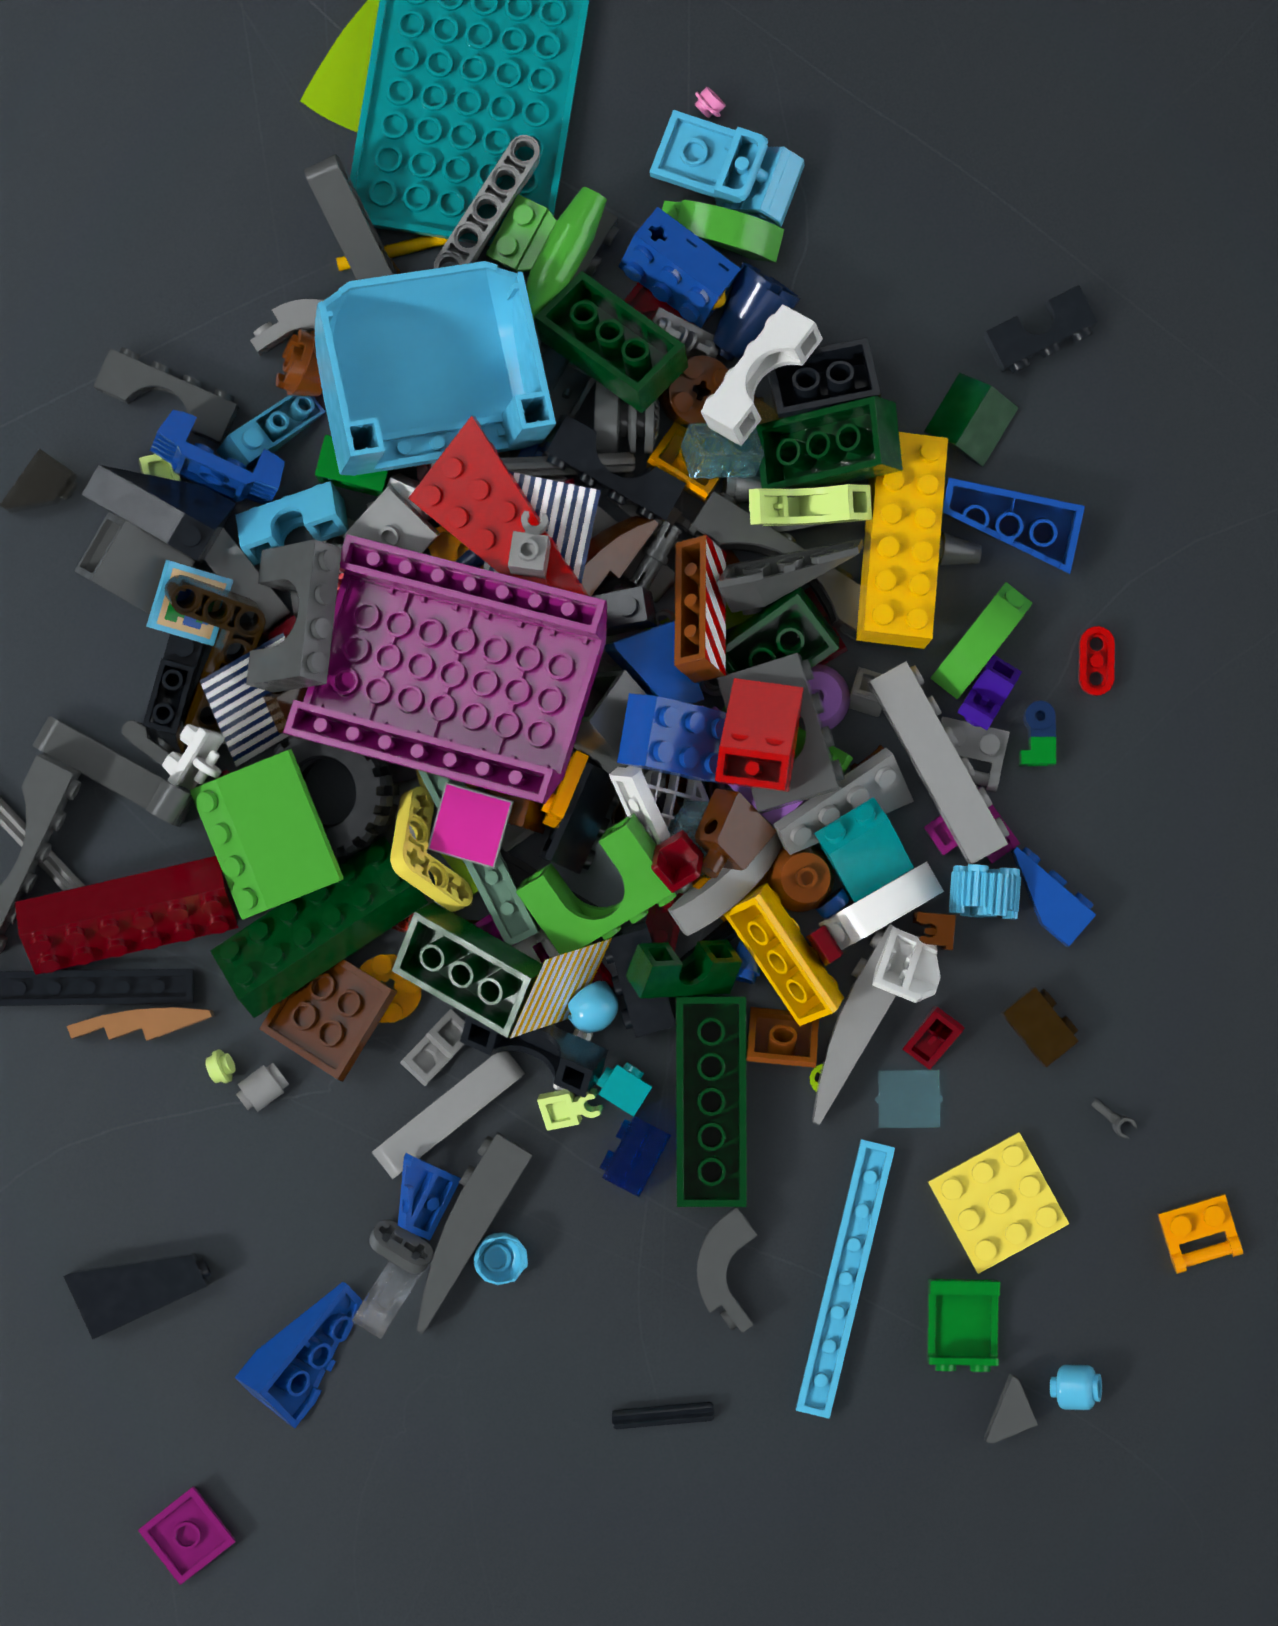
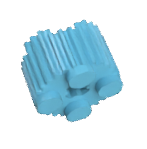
(985, 891)

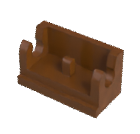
(941, 929)

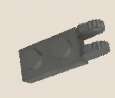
(141, 738)

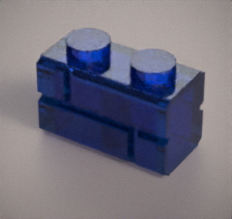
(635, 1155)

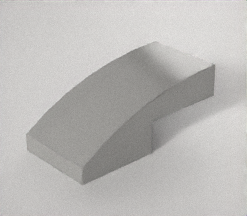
(435, 1048)

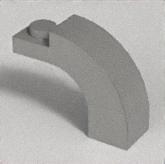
(291, 318)

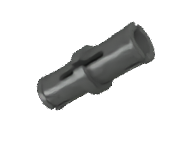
(655, 555)

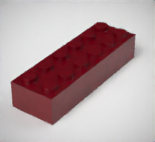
(125, 915)

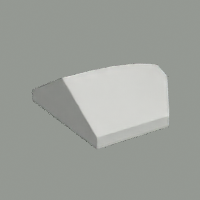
(907, 967)

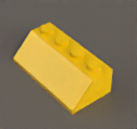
(784, 955)

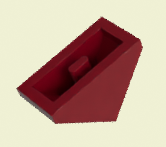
(933, 1037)

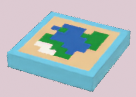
(166, 619)

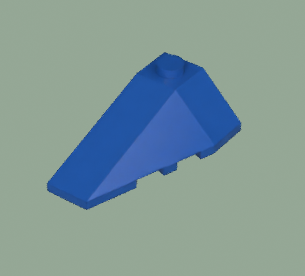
(292, 1363)

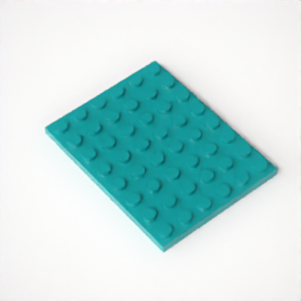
(449, 97)

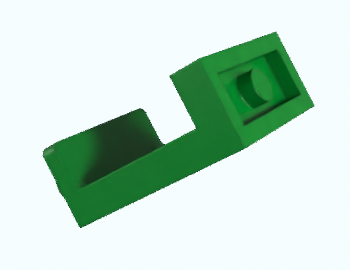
(963, 1323)

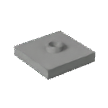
(394, 523)

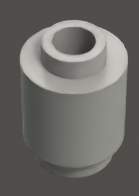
(261, 1087)

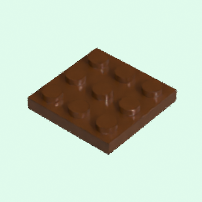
(330, 1017)

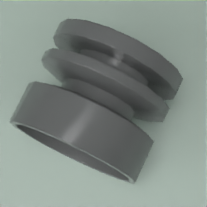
(620, 420)

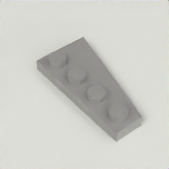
(874, 778)

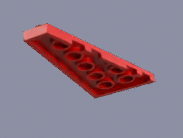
(483, 505)

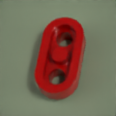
(1096, 661)

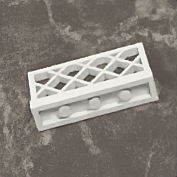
(641, 799)

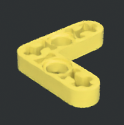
(411, 859)

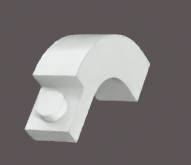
(883, 906)

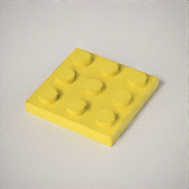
(998, 1202)

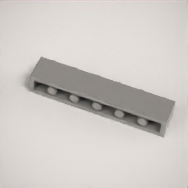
(938, 763)

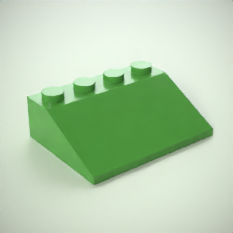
(266, 834)

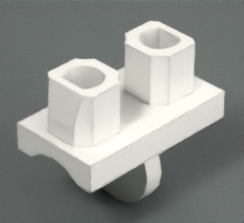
(197, 759)

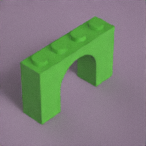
(574, 924)

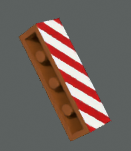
(699, 610)

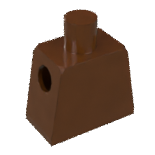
(731, 833)

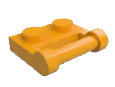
(1196, 1222)

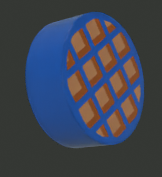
(833, 904)

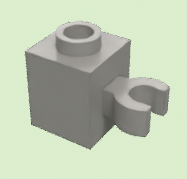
(530, 549)

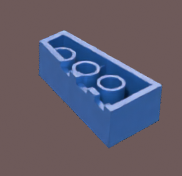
(1023, 520)

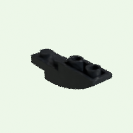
(174, 684)

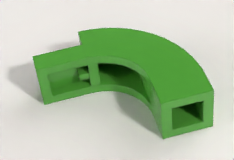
(728, 229)
(981, 640)

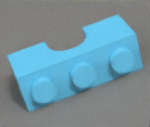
(267, 526)

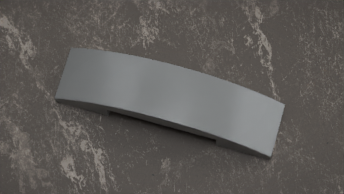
(718, 895)

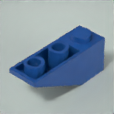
(1053, 904)

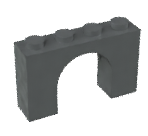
(305, 653)
(814, 769)

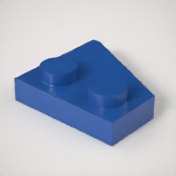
(424, 1196)

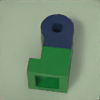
(1041, 727)

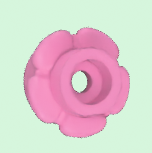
(709, 103)

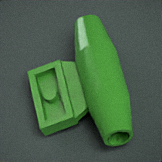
(545, 246)

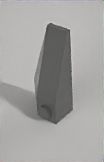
(761, 581)

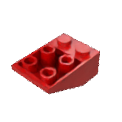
(759, 735)

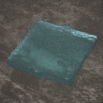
(909, 1099)

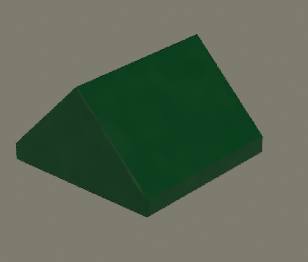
(972, 418)

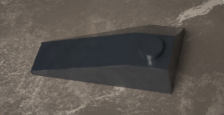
(170, 510)

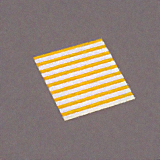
(557, 984)

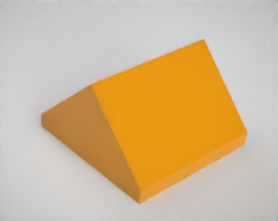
(670, 459)

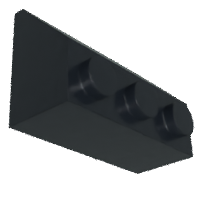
(828, 378)
(584, 820)

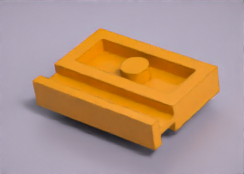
(559, 800)

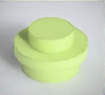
(220, 1066)

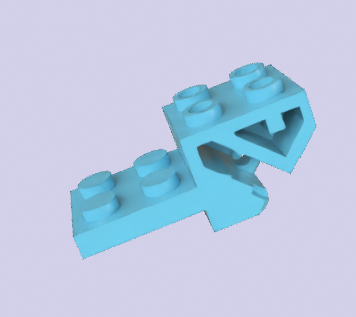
(728, 166)

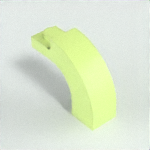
(810, 505)

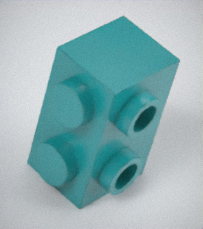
(624, 1087)

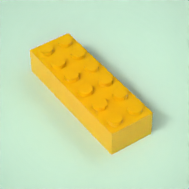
(904, 547)

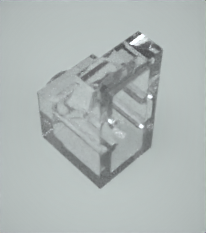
(385, 1299)

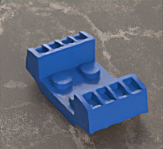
(206, 469)

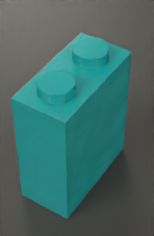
(864, 850)

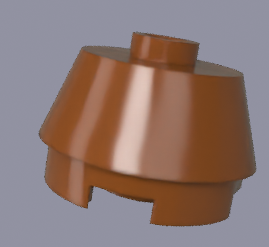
(300, 366)
(801, 878)

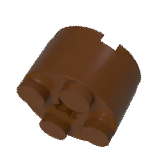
(680, 401)

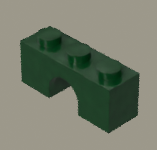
(707, 971)

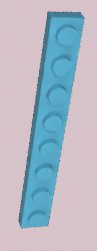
(845, 1278)

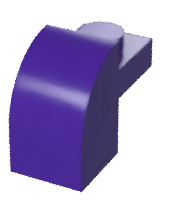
(989, 692)

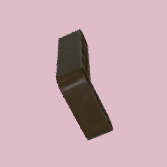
(230, 632)

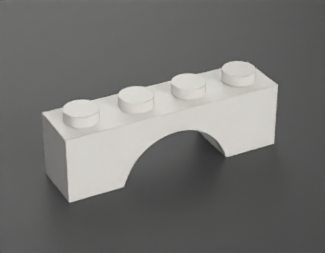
(783, 341)

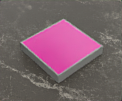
(470, 825)

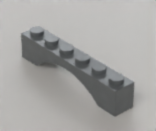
(732, 530)
(45, 796)

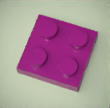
(187, 1535)

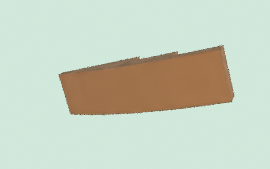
(152, 1021)

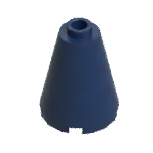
(748, 307)

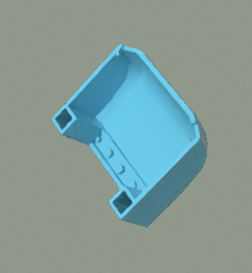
(422, 355)

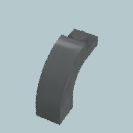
(716, 1251)

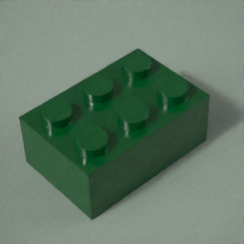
(779, 631)

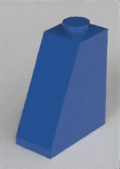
(650, 662)

